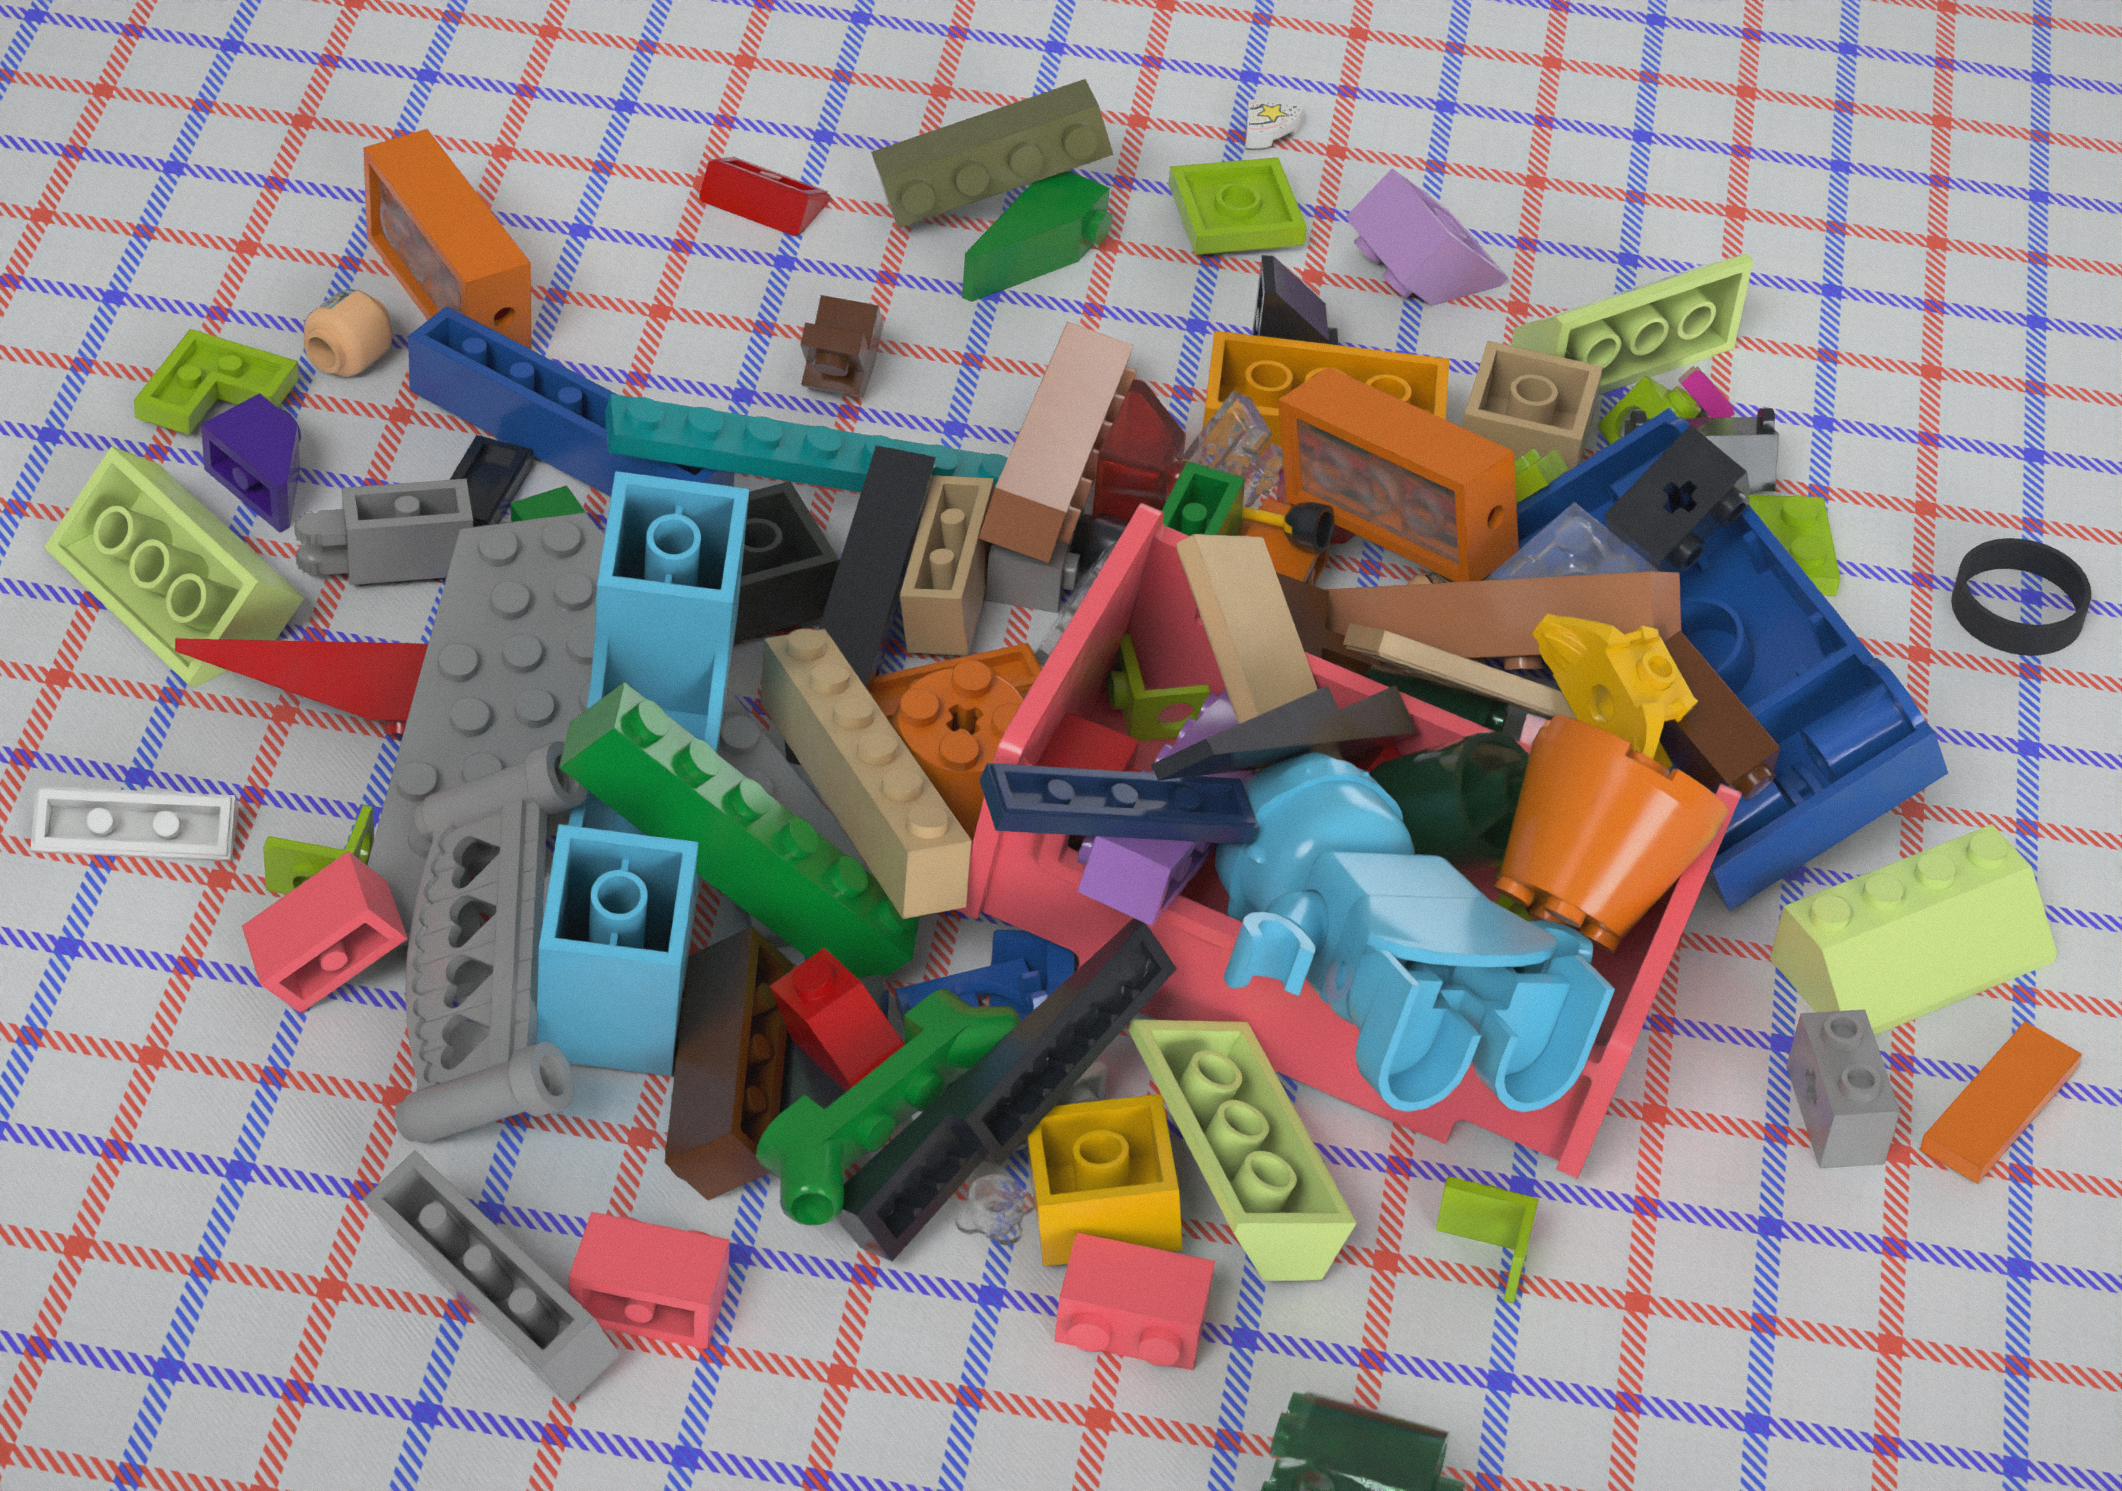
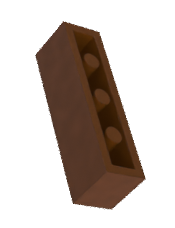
(727, 1063)

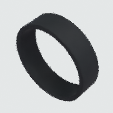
(2012, 635)

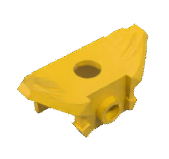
(1616, 679)

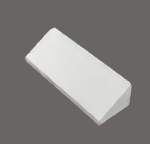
(134, 823)

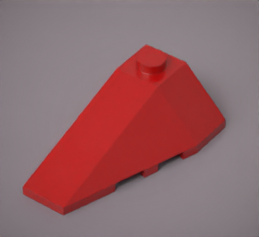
(351, 676)

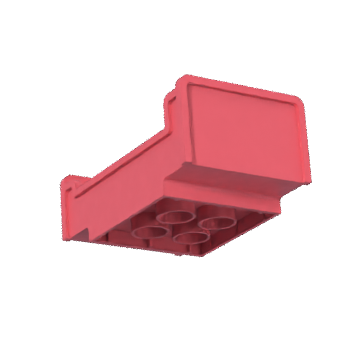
(1036, 876)

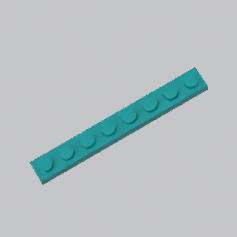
(767, 446)

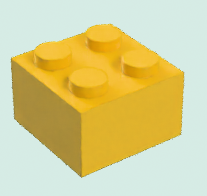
(1104, 1175)

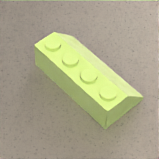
(1649, 325)
(168, 564)
(1917, 932)
(1248, 1144)

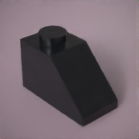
(1288, 307)

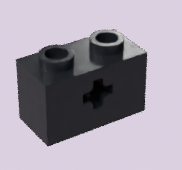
(1685, 473)

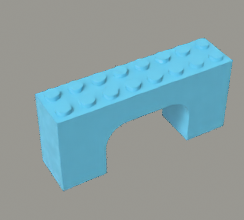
(615, 897)

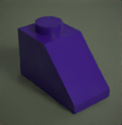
(256, 457)

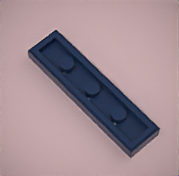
(1117, 804)

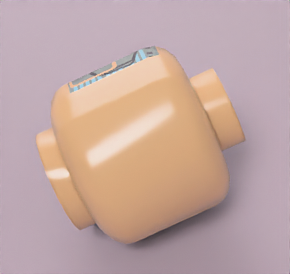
(347, 333)

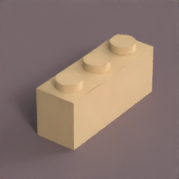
(947, 568)

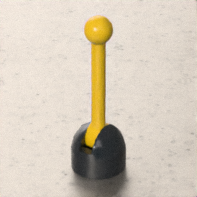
(1305, 524)

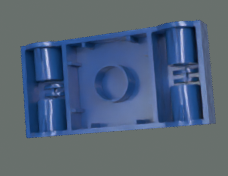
(1838, 713)

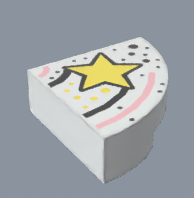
(1270, 121)

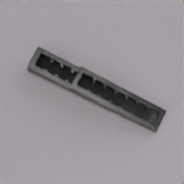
(876, 560)
(1294, 728)
(1002, 1093)

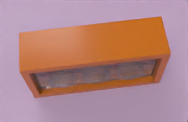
(444, 237)
(1400, 476)

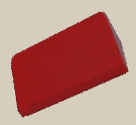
(762, 195)

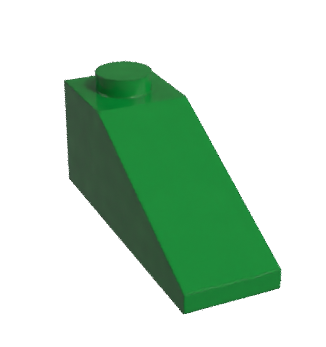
(1038, 234)

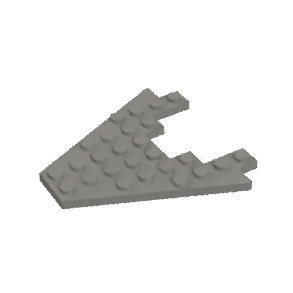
(509, 677)

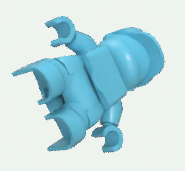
(1404, 945)

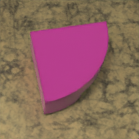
(1706, 394)

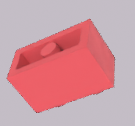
(324, 932)
(651, 1279)
(1134, 1301)

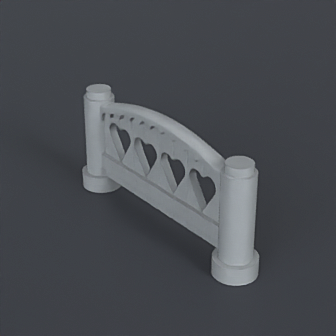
(507, 1068)

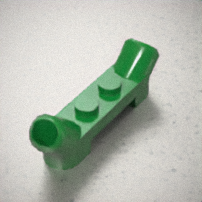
(815, 1145)

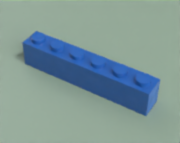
(527, 401)

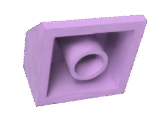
(1421, 243)

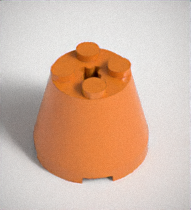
(954, 729)
(1601, 831)

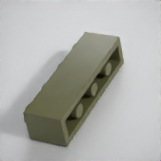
(992, 153)

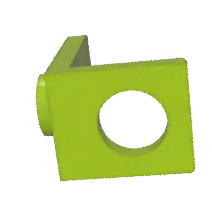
(1652, 399)
(1142, 706)
(293, 862)
(1490, 1217)

